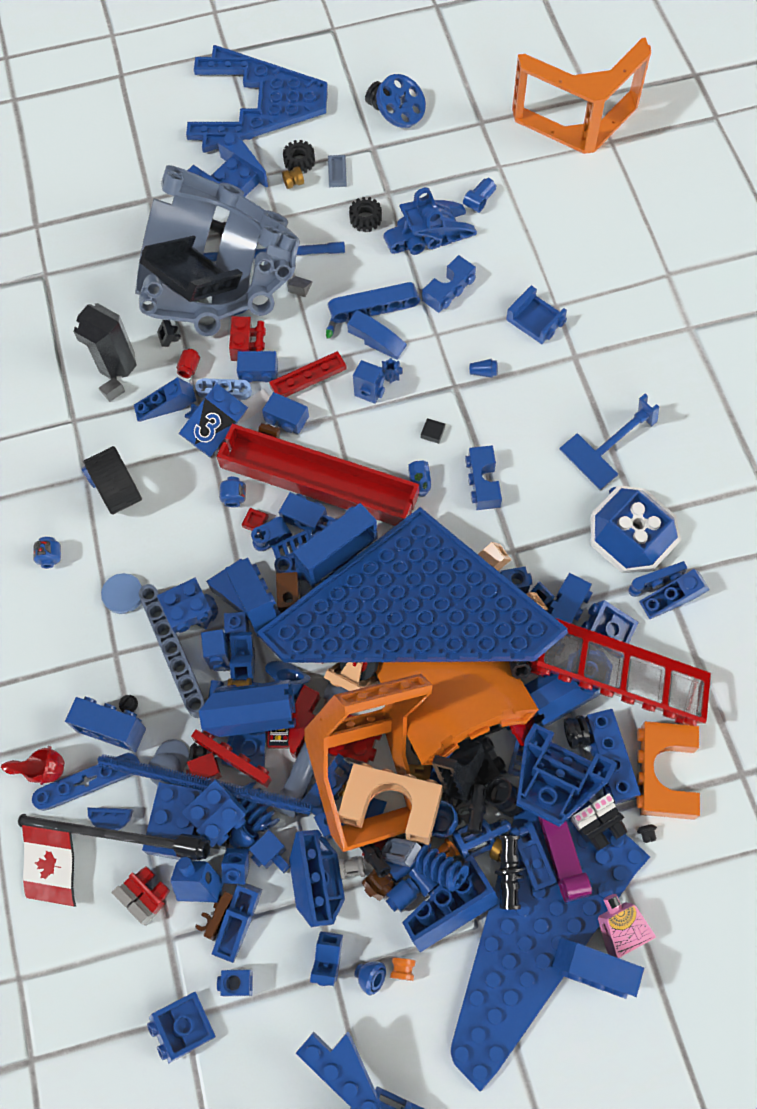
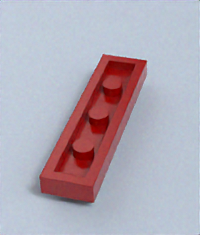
(308, 375)
(224, 752)

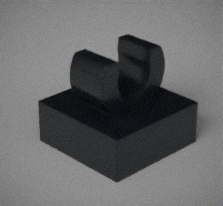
(166, 333)

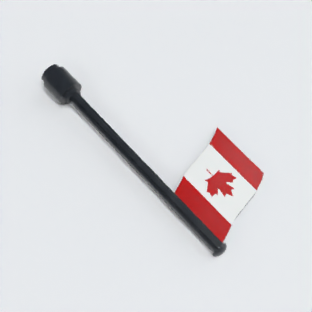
(50, 854)

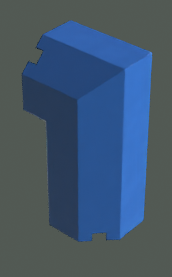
(557, 698)
(248, 709)

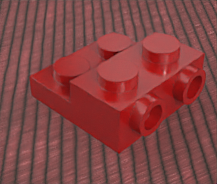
(357, 751)

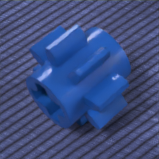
(391, 370)

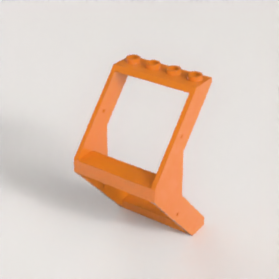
(593, 87)
(333, 729)

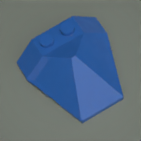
(556, 780)

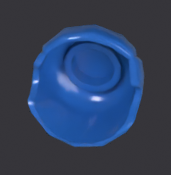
(446, 821)

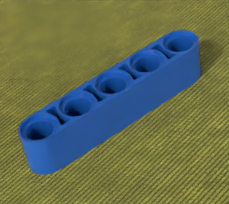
(374, 302)

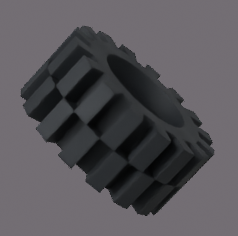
(299, 149)
(365, 206)

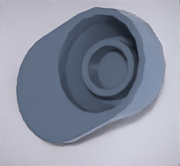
(170, 755)

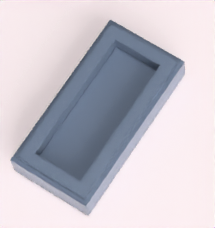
(337, 171)
(400, 851)

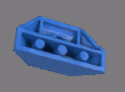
(316, 878)

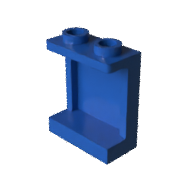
(535, 316)

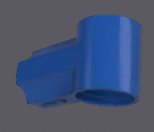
(477, 198)

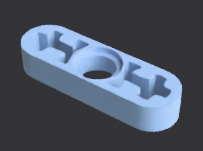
(237, 384)

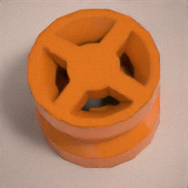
(402, 969)

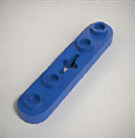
(65, 789)

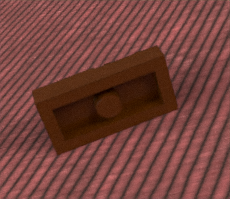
(214, 923)

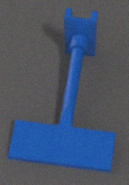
(590, 460)

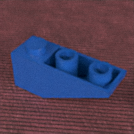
(167, 399)
(675, 594)

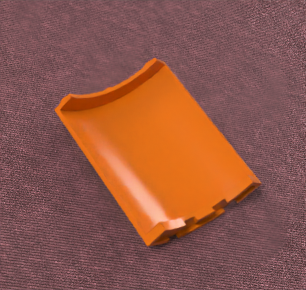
(462, 702)

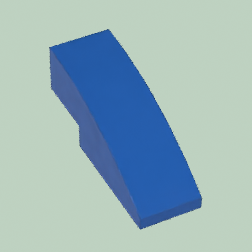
(375, 335)
(236, 922)

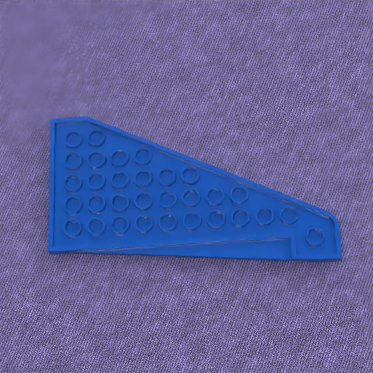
(518, 948)

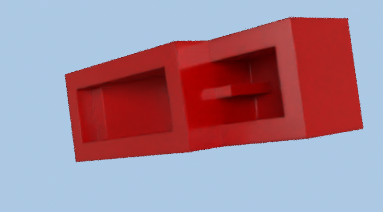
(305, 706)

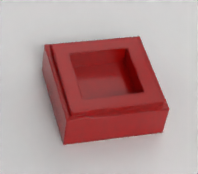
(254, 519)

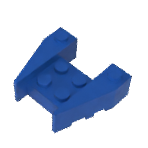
(240, 166)

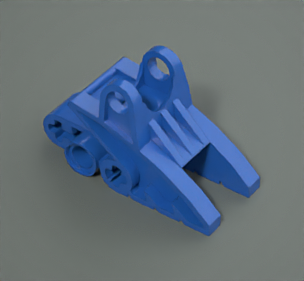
(428, 219)

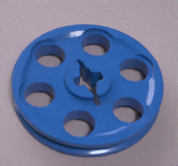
(394, 100)

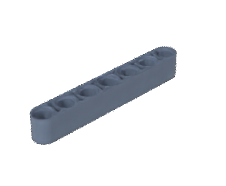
(174, 659)

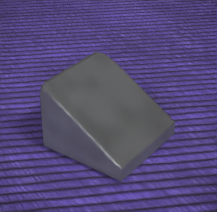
(299, 286)
(112, 389)

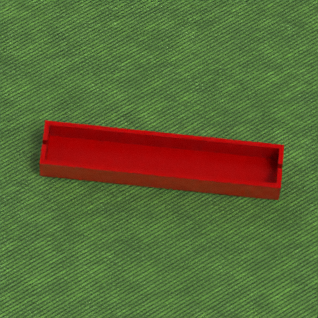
(317, 474)

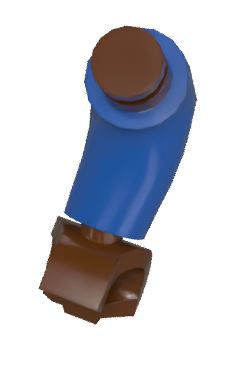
(380, 887)

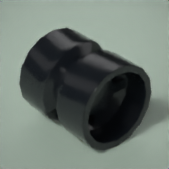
(503, 796)

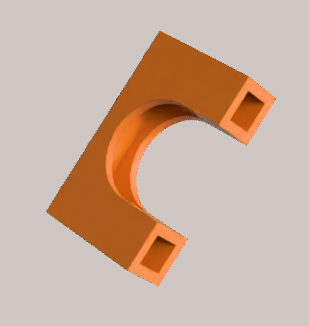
(655, 797)

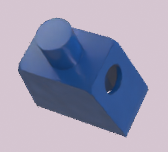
(196, 881)

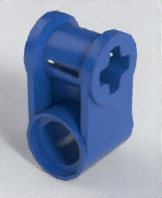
(270, 533)

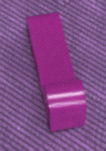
(569, 875)

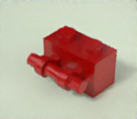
(241, 336)

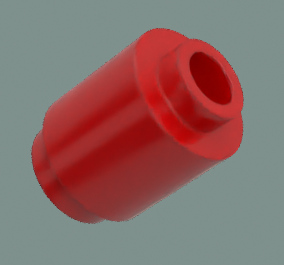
(188, 363)

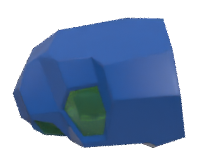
(420, 474)

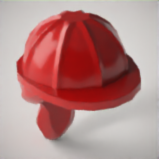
(41, 766)

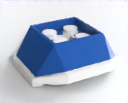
(621, 542)

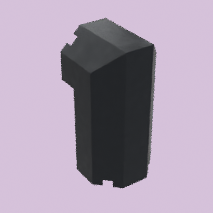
(106, 340)

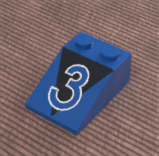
(212, 420)

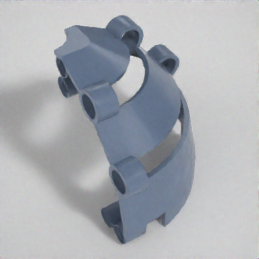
(246, 226)

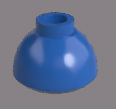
(243, 836)
(371, 976)

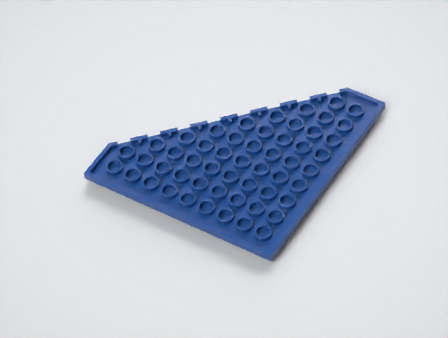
(414, 600)

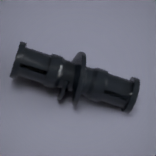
(509, 872)

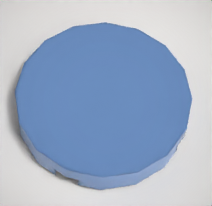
(121, 593)

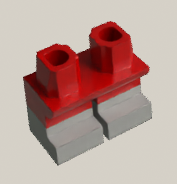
(139, 897)

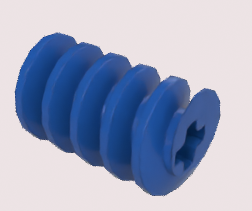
(258, 813)
(441, 869)

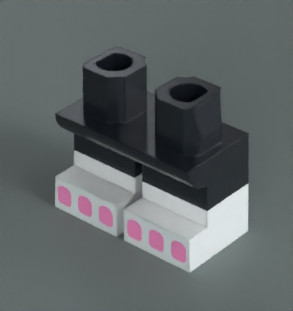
(597, 819)

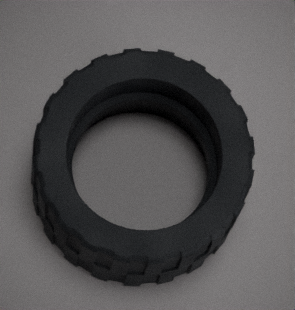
(112, 480)

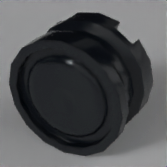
(370, 96)
(576, 731)

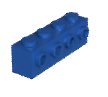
(608, 742)

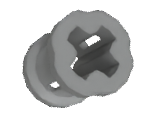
(351, 867)

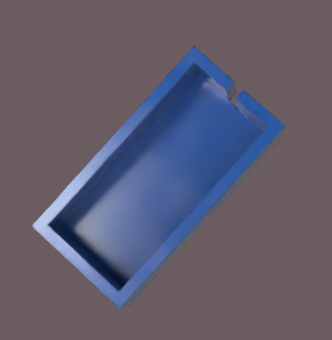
(335, 544)

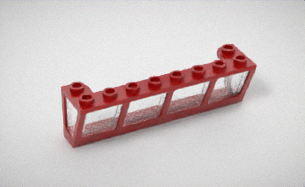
(628, 673)

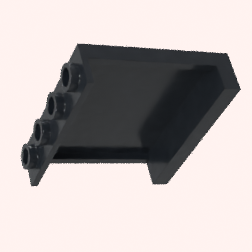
(187, 269)

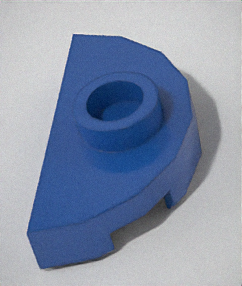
(109, 817)

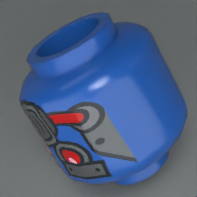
(232, 492)
(47, 552)

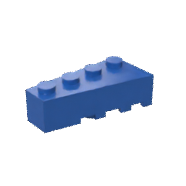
(570, 599)
(450, 910)

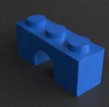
(439, 294)
(485, 493)

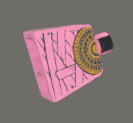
(623, 927)

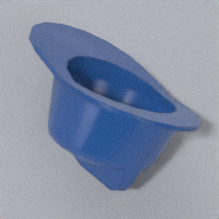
(286, 671)

